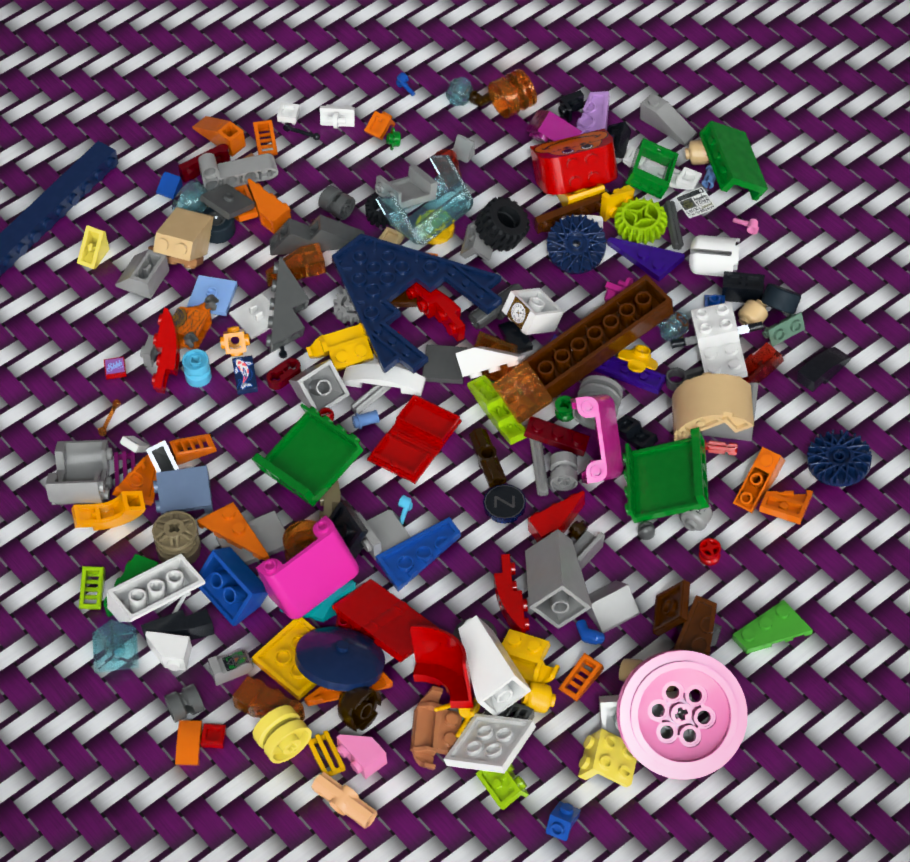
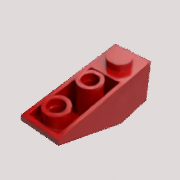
(556, 517)

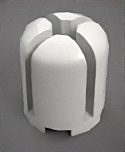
(713, 255)

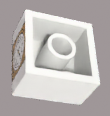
(532, 311)

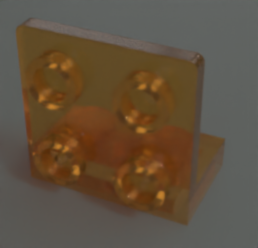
(522, 392)

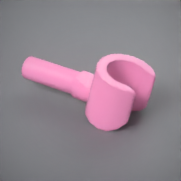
(752, 225)

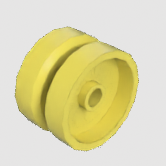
(281, 734)

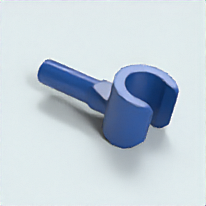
(402, 80)

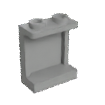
(410, 190)

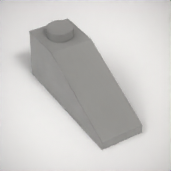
(666, 119)

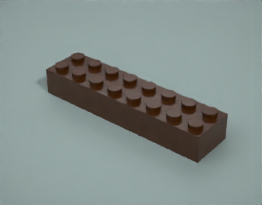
(600, 335)

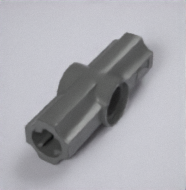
(480, 319)

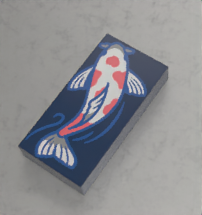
(245, 375)

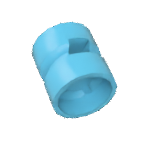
(196, 368)

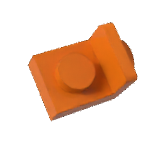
(379, 124)

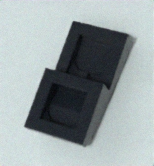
(513, 335)
(633, 433)

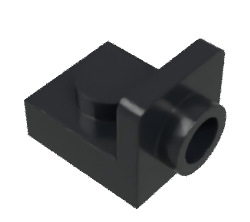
(571, 103)

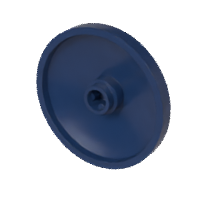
(339, 658)

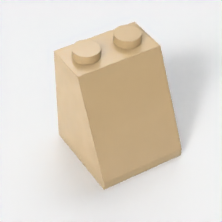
(184, 235)

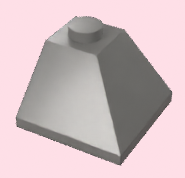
(319, 386)

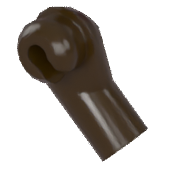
(479, 100)

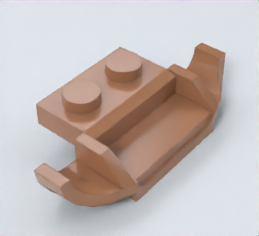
(433, 730)

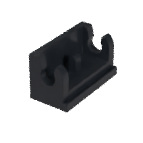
(742, 286)

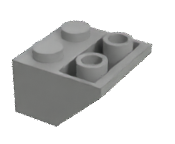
(144, 273)

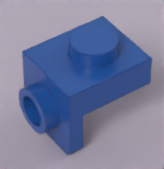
(562, 820)

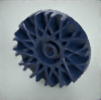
(576, 231)
(839, 459)

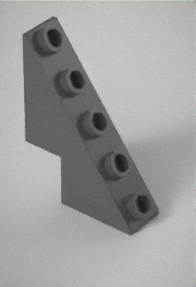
(323, 230)
(287, 301)

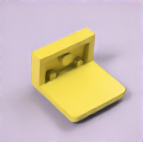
(607, 756)

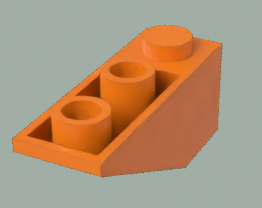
(221, 132)
(270, 210)
(759, 479)

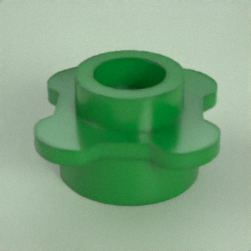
(393, 138)

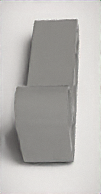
(236, 172)

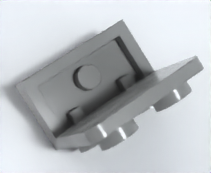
(383, 533)

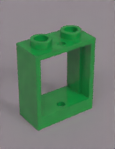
(645, 181)

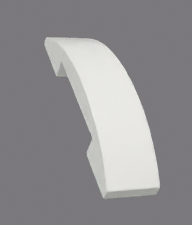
(685, 179)
(373, 374)

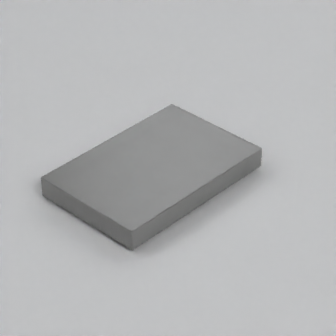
(269, 533)

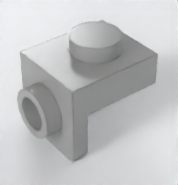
(149, 352)

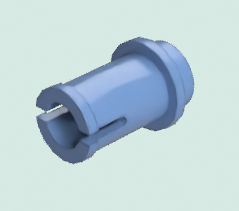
(709, 177)
(365, 419)

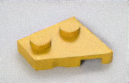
(611, 202)

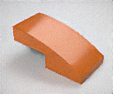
(188, 743)

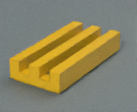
(319, 739)

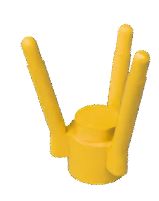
(467, 713)

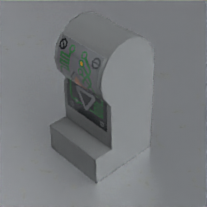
(230, 666)

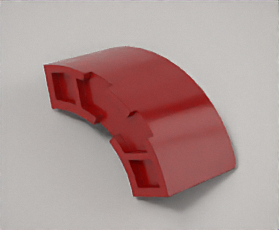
(443, 662)

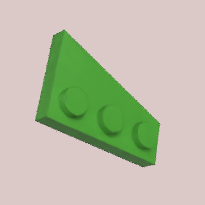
(771, 627)

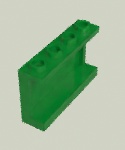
(732, 159)

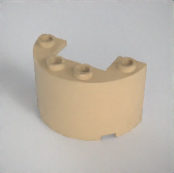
(711, 402)

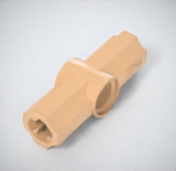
(344, 800)

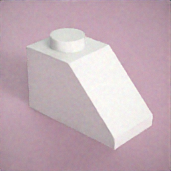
(170, 649)

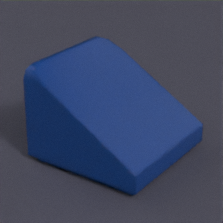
(169, 185)

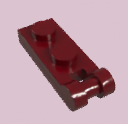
(190, 168)

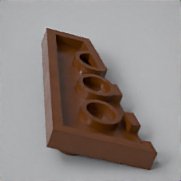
(698, 628)

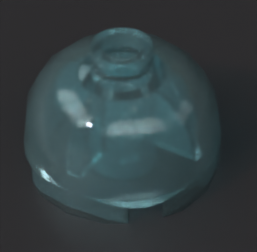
(190, 197)

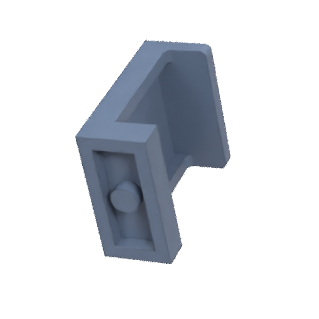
(183, 490)

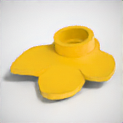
(638, 358)

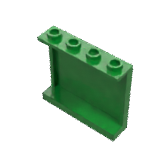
(310, 456)
(666, 478)

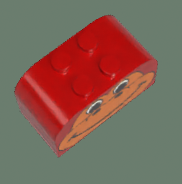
(575, 162)

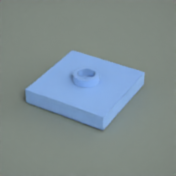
(220, 288)

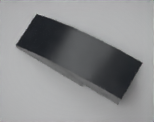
(822, 368)
(194, 625)

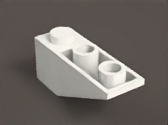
(483, 358)

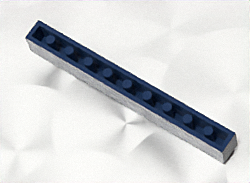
(55, 203)

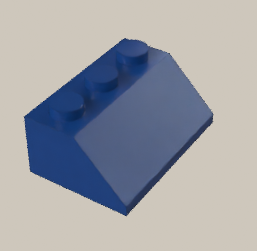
(231, 585)

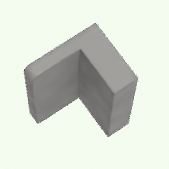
(474, 245)
(587, 547)

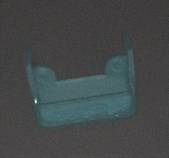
(436, 215)

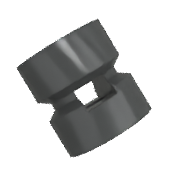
(336, 202)
(184, 702)

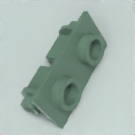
(785, 329)

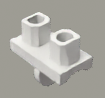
(337, 116)

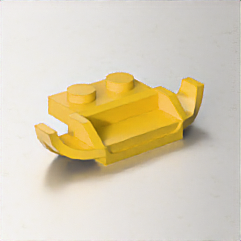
(344, 347)
(529, 655)

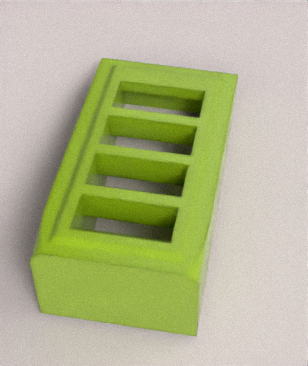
(88, 571)

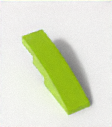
(496, 410)

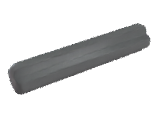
(673, 225)

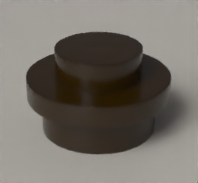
(577, 529)

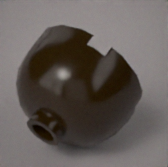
(358, 707)

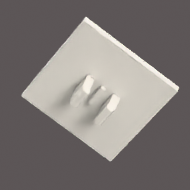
(253, 316)

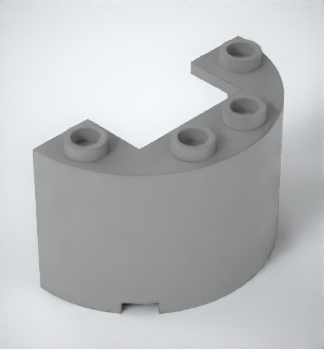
(80, 473)

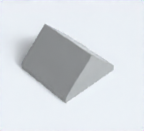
(612, 606)

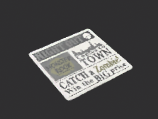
(695, 202)

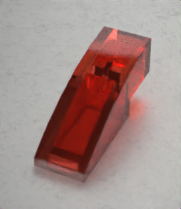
(762, 363)

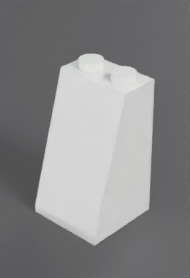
(491, 669)

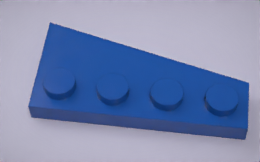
(416, 553)

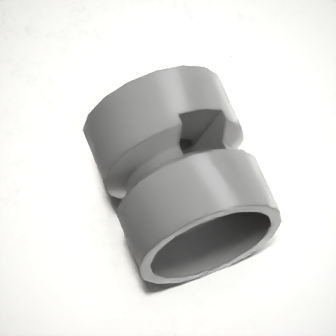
(563, 471)

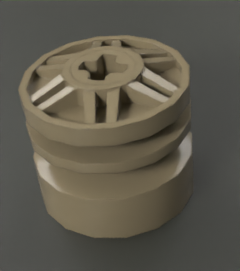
(175, 535)

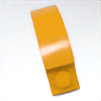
(110, 514)

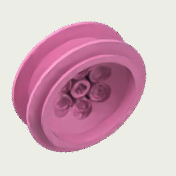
(712, 742)

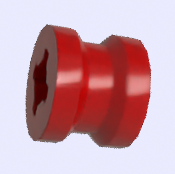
(713, 547)

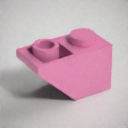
(362, 752)

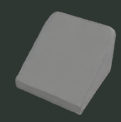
(464, 148)

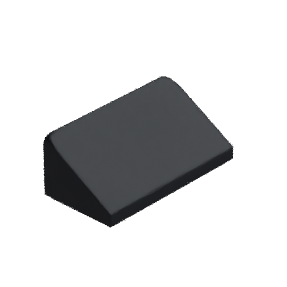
(621, 136)

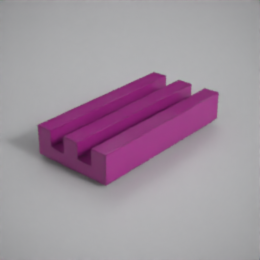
(124, 456)

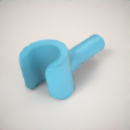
(405, 503)

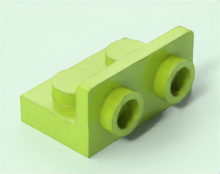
(503, 787)

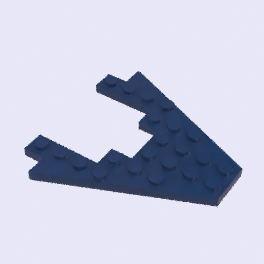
(381, 270)

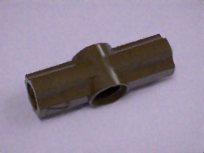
(487, 457)

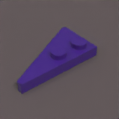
(652, 260)

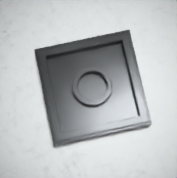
(443, 364)

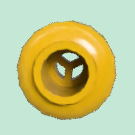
(539, 698)

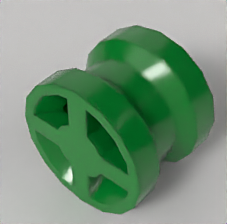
(561, 412)

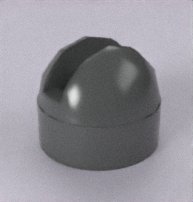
(648, 530)

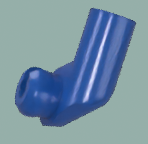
(589, 635)

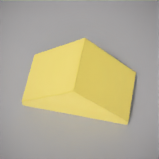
(93, 247)

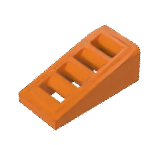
(261, 126)
(188, 455)
(592, 676)

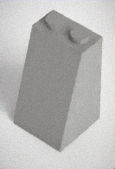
(556, 580)

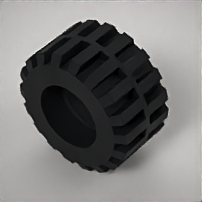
(502, 224)

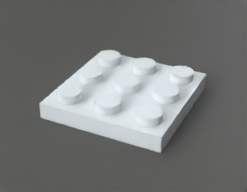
(490, 743)

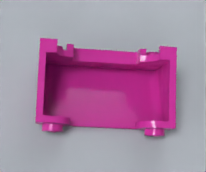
(610, 462)
(311, 573)

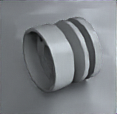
(598, 385)

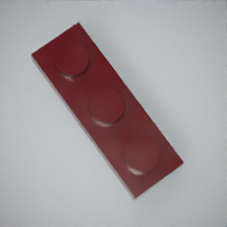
(556, 436)

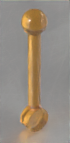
(102, 430)

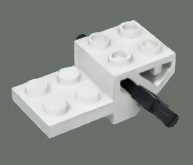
(718, 339)

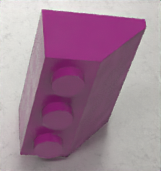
(549, 127)

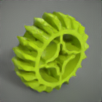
(640, 221)

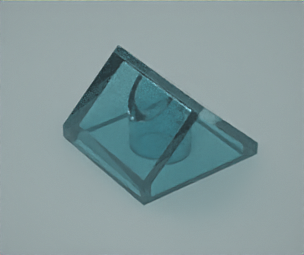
(115, 647)

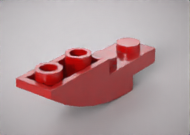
(441, 307)
(168, 344)
(509, 599)

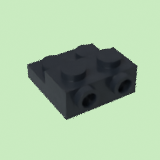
(349, 526)

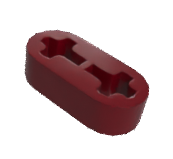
(283, 373)

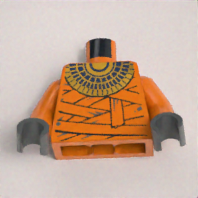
(194, 322)

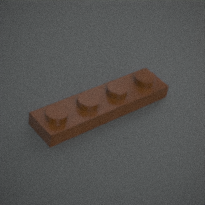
(584, 207)

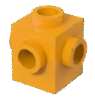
(234, 349)

